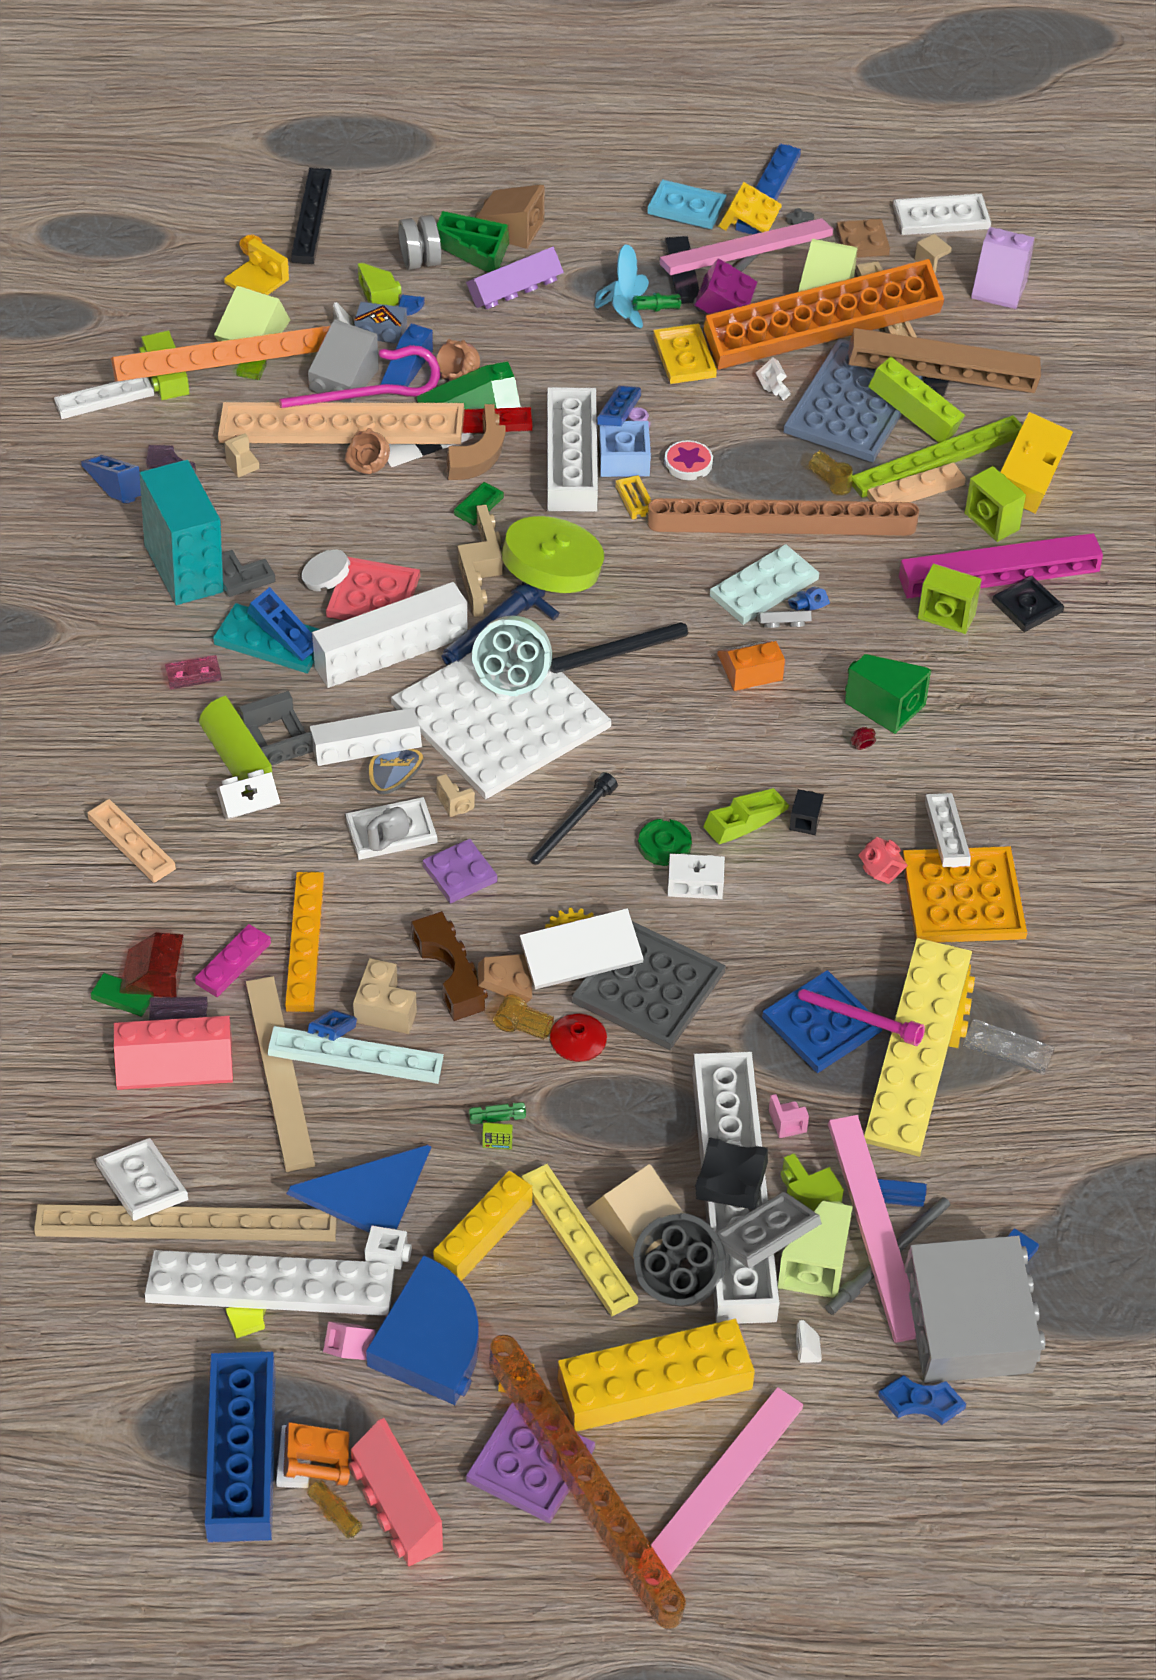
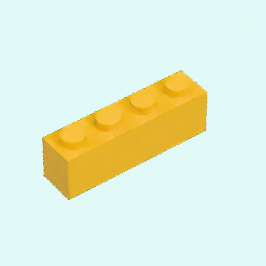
(484, 1225)

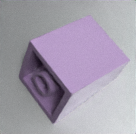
(1003, 267)

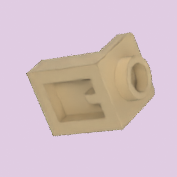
(452, 799)

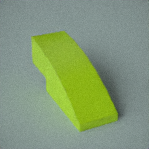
(744, 815)

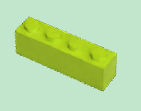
(916, 400)

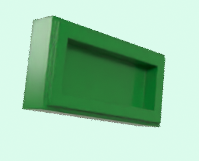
(483, 495)
(108, 992)

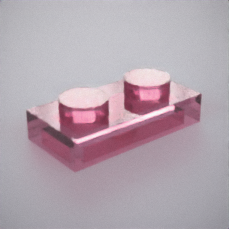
(193, 672)

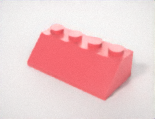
(173, 1052)
(396, 1495)

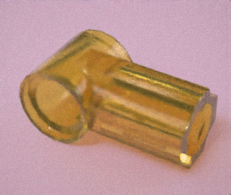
(836, 474)
(516, 1015)

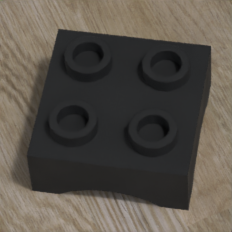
(731, 1174)

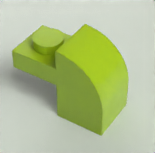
(812, 1188)

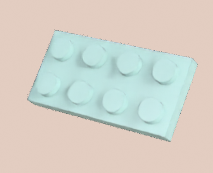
(764, 584)

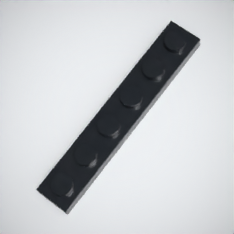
(311, 216)

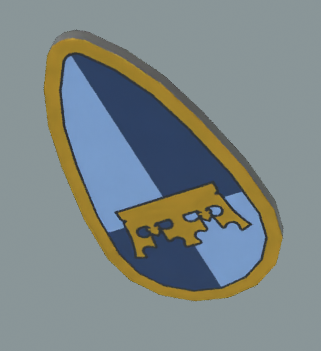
(394, 770)

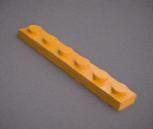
(305, 942)

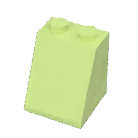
(828, 264)
(251, 316)
(816, 1259)

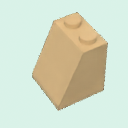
(633, 1207)

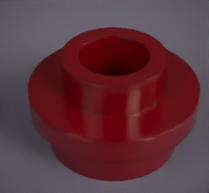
(863, 738)

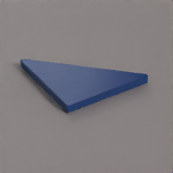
(368, 1192)

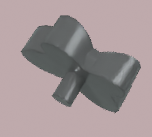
(799, 217)

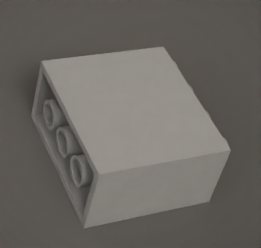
(973, 1309)

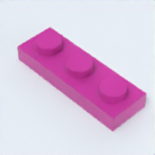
(232, 960)

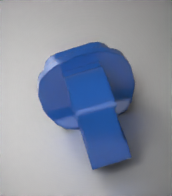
(807, 600)

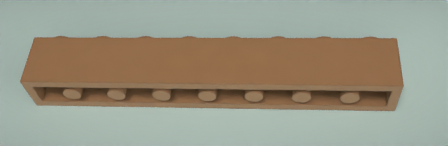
(946, 360)

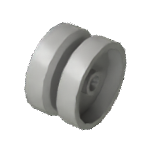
(419, 242)

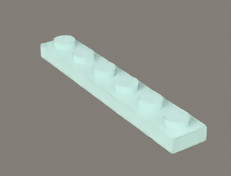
(356, 1055)

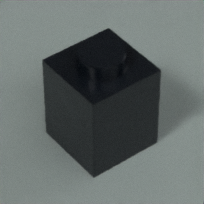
(806, 812)

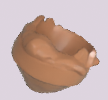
(457, 359)
(367, 452)

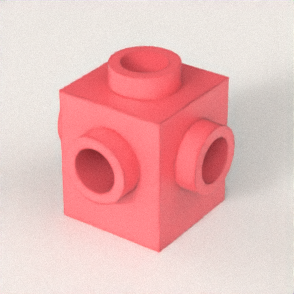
(882, 860)

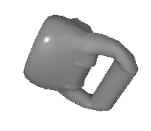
(394, 828)

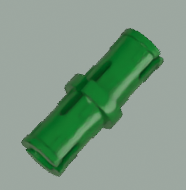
(656, 302)

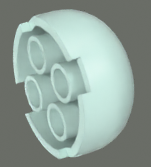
(495, 650)

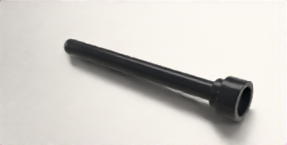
(604, 785)

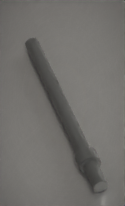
(851, 1289)

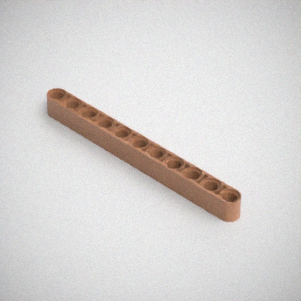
(782, 516)

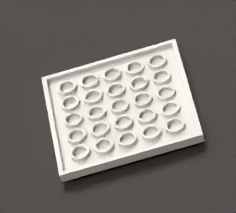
(496, 735)

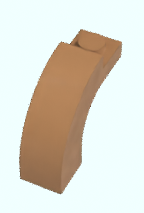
(476, 459)

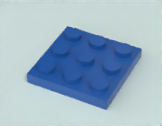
(816, 1032)

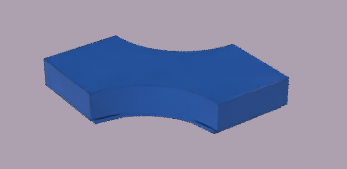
(935, 1401)

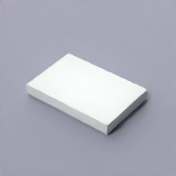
(420, 828)
(141, 1179)

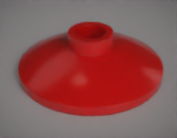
(578, 1046)

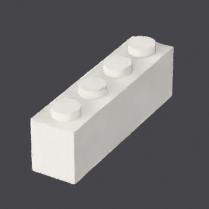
(365, 736)

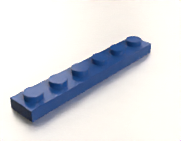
(774, 178)

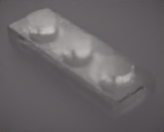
(1009, 1046)

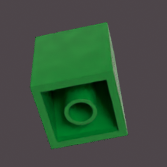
(887, 690)

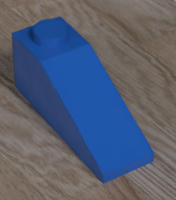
(405, 369)
(115, 477)
(281, 624)

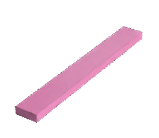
(746, 246)
(874, 1225)
(725, 1479)

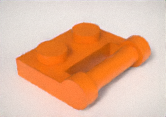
(319, 1446)

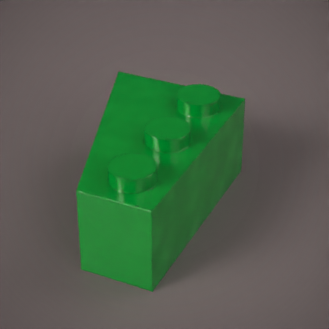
(474, 239)

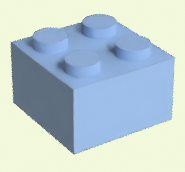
(625, 449)

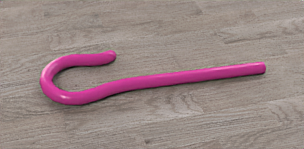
(376, 389)

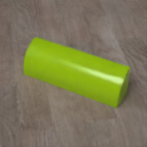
(233, 740)

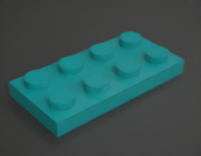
(244, 635)

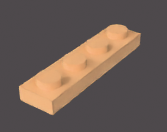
(919, 485)
(131, 840)

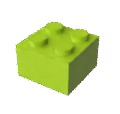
(995, 503)
(949, 598)

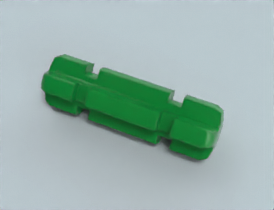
(497, 1113)

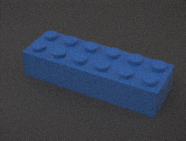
(240, 1447)

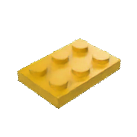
(684, 353)

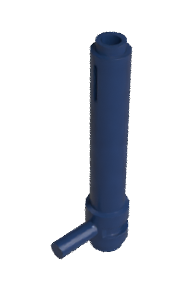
(520, 600)

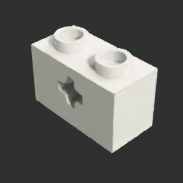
(235, 805)
(696, 876)

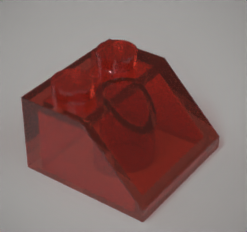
(154, 966)

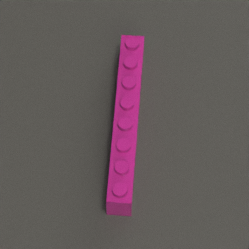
(1010, 562)

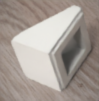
(341, 315)
(807, 1343)

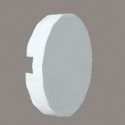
(326, 570)

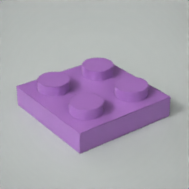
(459, 871)

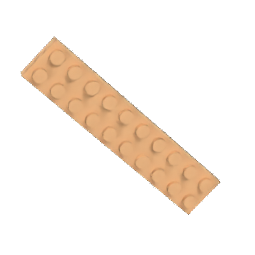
(341, 421)

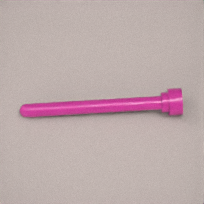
(910, 1032)

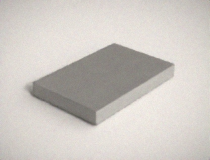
(767, 1229)

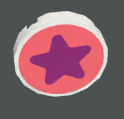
(688, 460)

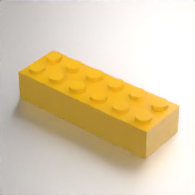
(655, 1375)

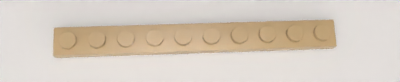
(186, 1223)

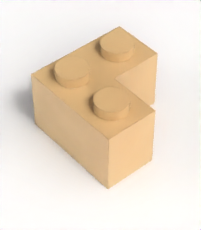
(380, 1002)

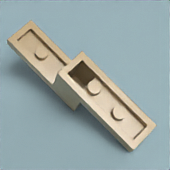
(480, 560)

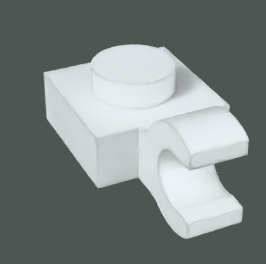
(771, 378)

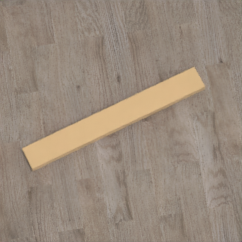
(280, 1078)

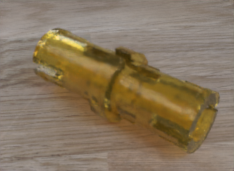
(334, 1509)

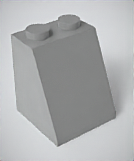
(344, 360)

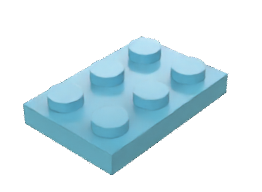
(687, 204)

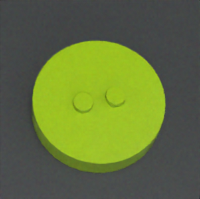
(552, 554)

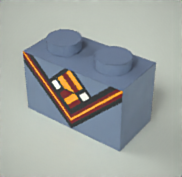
(384, 320)

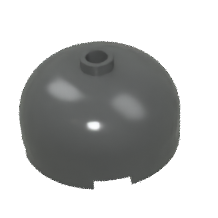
(661, 1269)

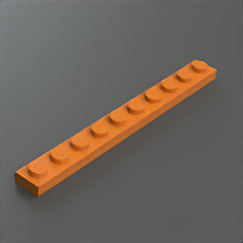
(218, 354)

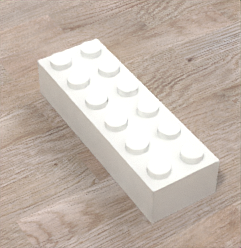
(572, 449)
(389, 634)

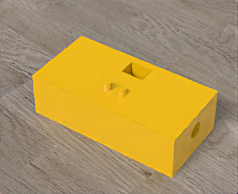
(1035, 457)

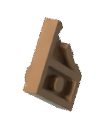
(506, 976)

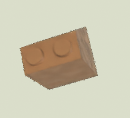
(520, 209)

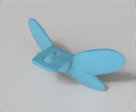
(625, 288)

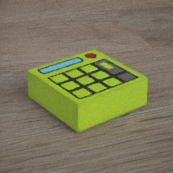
(497, 1135)

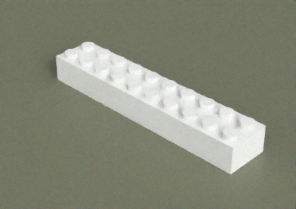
(729, 1112)

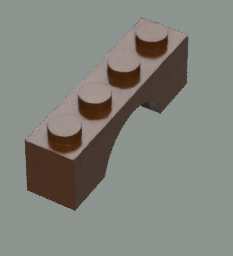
(437, 941)

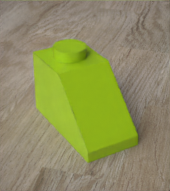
(378, 285)

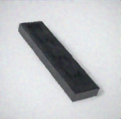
(686, 282)

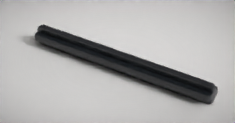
(618, 647)

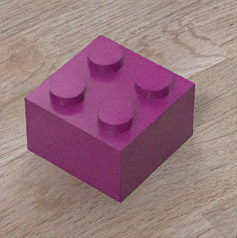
(724, 288)

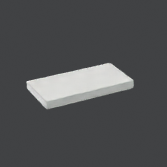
(941, 214)
(581, 948)

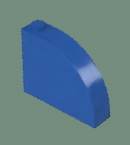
(429, 1334)

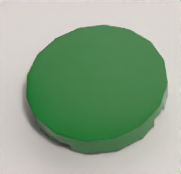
(663, 838)

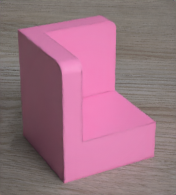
(788, 1117)
(348, 1340)

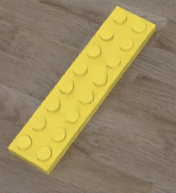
(913, 1072)

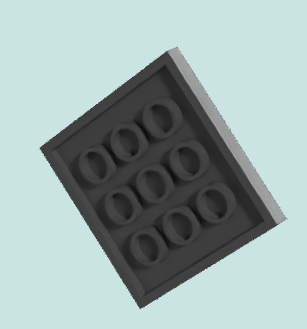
(656, 995)

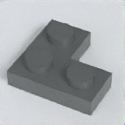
(244, 578)

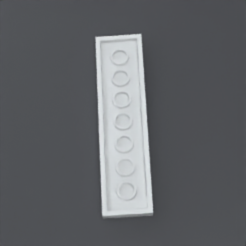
(270, 1282)

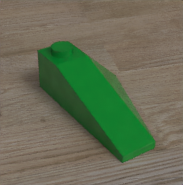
(483, 386)

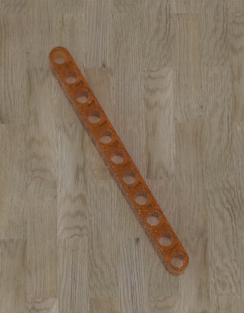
(589, 1491)

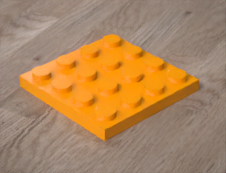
(965, 901)

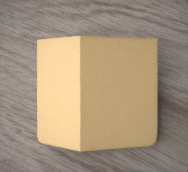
(932, 249)
(239, 456)

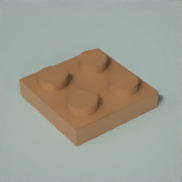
(866, 235)

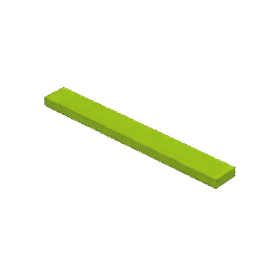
(939, 454)

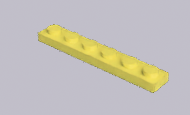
(580, 1241)

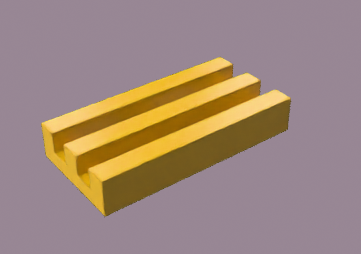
(633, 512)

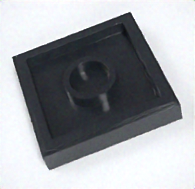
(1028, 603)

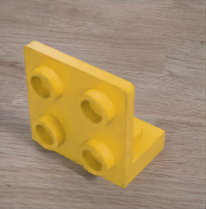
(752, 208)
(262, 272)

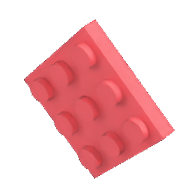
(370, 588)

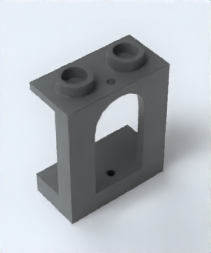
(272, 710)

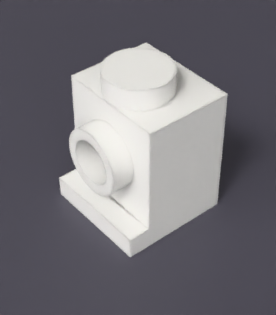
(387, 1247)

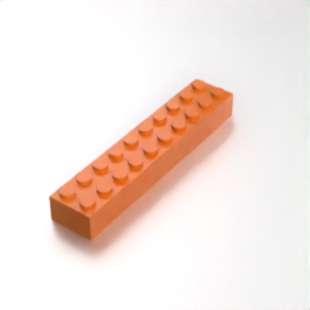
(823, 314)

